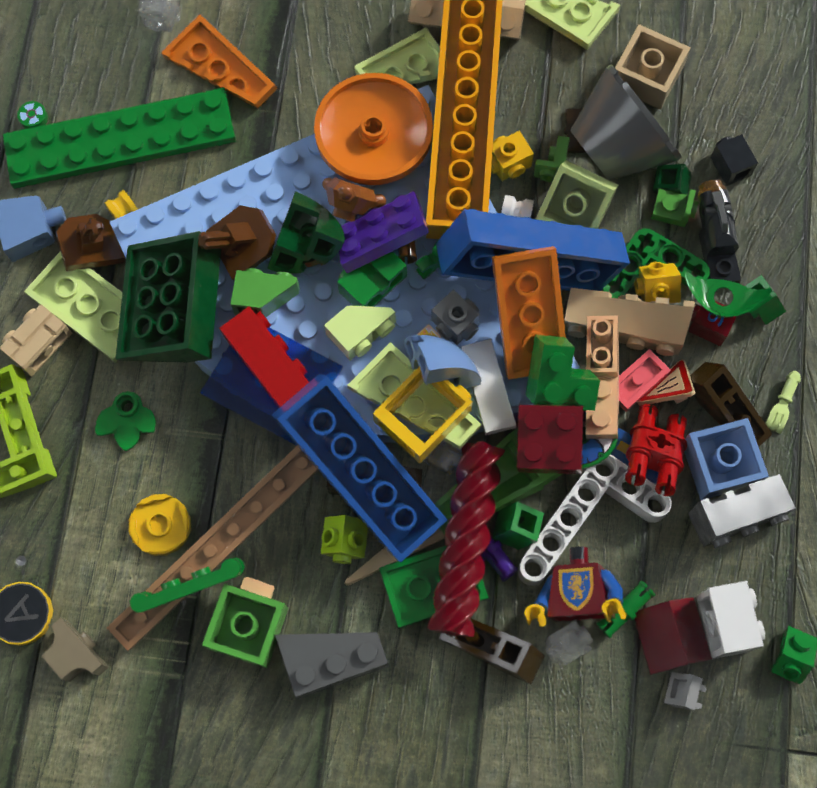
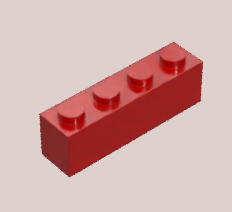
(265, 355)

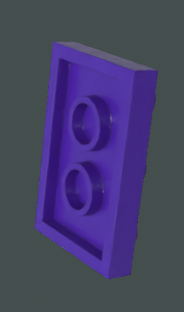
(382, 231)

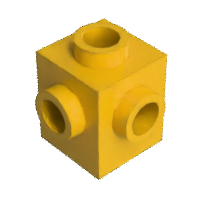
(511, 156)
(659, 281)

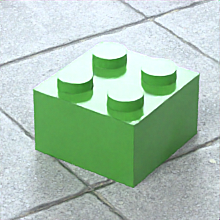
(245, 626)

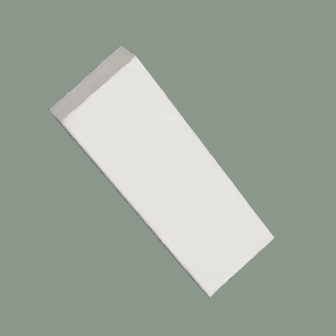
(491, 394)

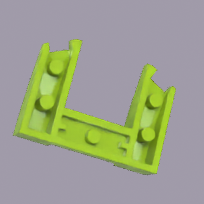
(28, 460)

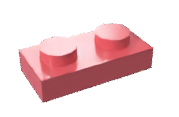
(640, 379)

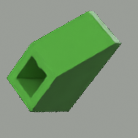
(262, 290)

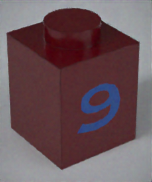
(709, 326)

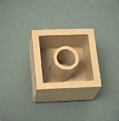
(652, 65)

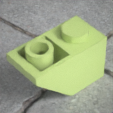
(358, 327)

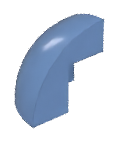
(441, 361)

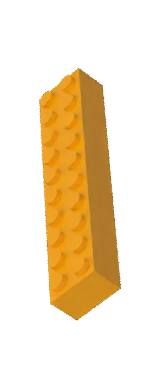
(464, 112)

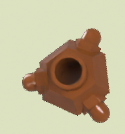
(350, 198)

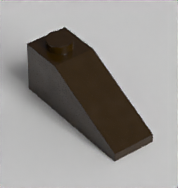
(725, 400)
(499, 651)

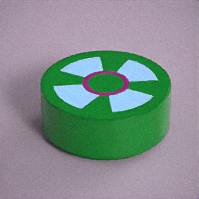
(32, 115)

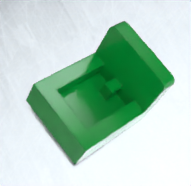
(795, 655)

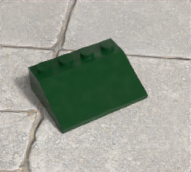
(168, 301)

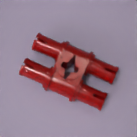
(656, 450)

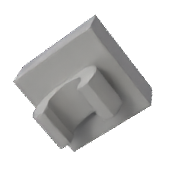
(684, 691)

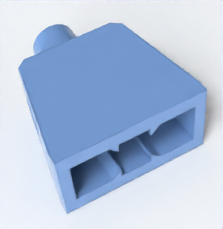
(27, 225)

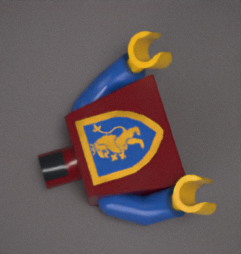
(578, 592)

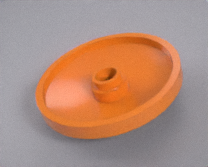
(373, 128)

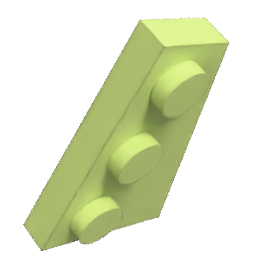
(411, 59)

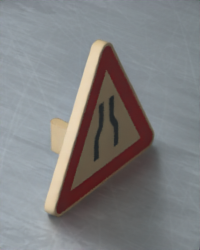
(674, 386)

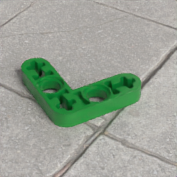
(653, 253)

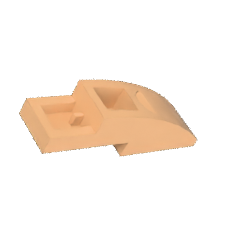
(603, 362)

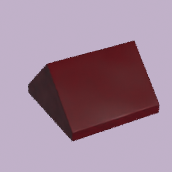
(672, 635)

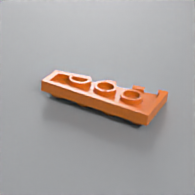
(216, 60)

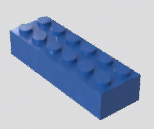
(585, 255)
(359, 467)

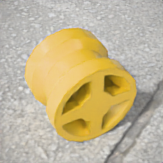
(121, 205)

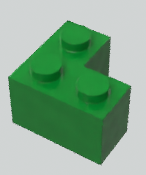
(553, 378)

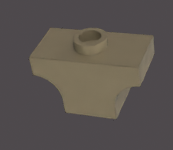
(72, 652)

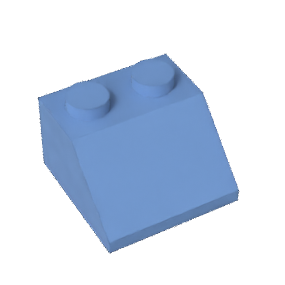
(724, 458)

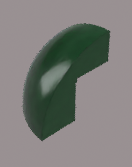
(306, 237)

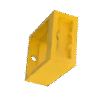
(385, 419)

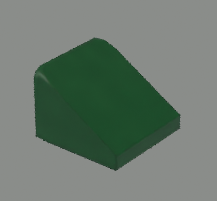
(672, 178)

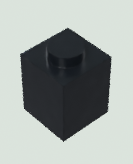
(733, 159)

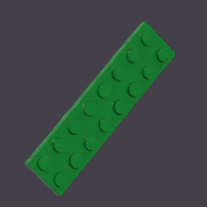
(118, 138)

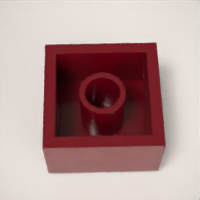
(550, 439)

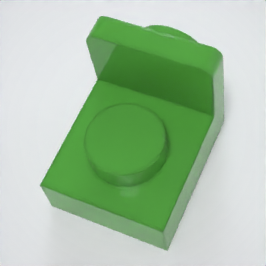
(557, 155)
(674, 207)

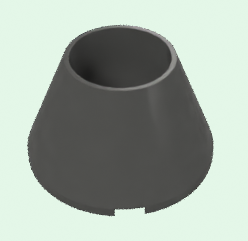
(621, 130)

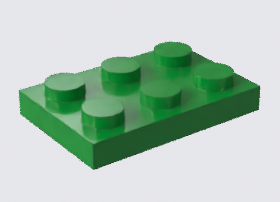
(413, 584)

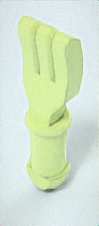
(779, 413)

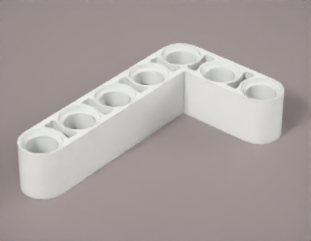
(581, 510)

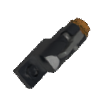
(718, 231)

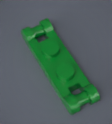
(175, 589)

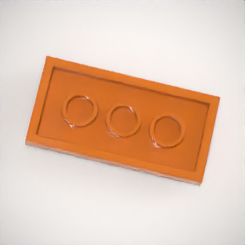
(527, 304)

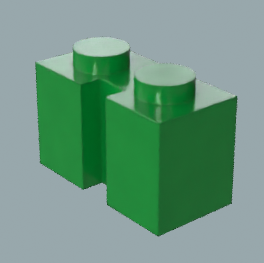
(372, 281)

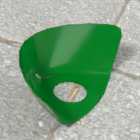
(743, 301)

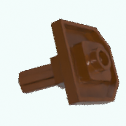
(243, 237)
(88, 243)

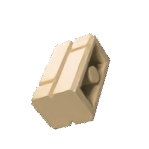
(35, 339)

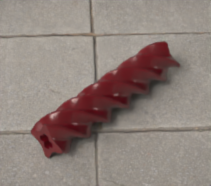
(466, 539)

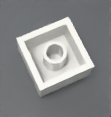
(730, 619)

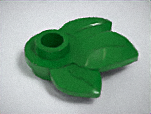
(123, 424)

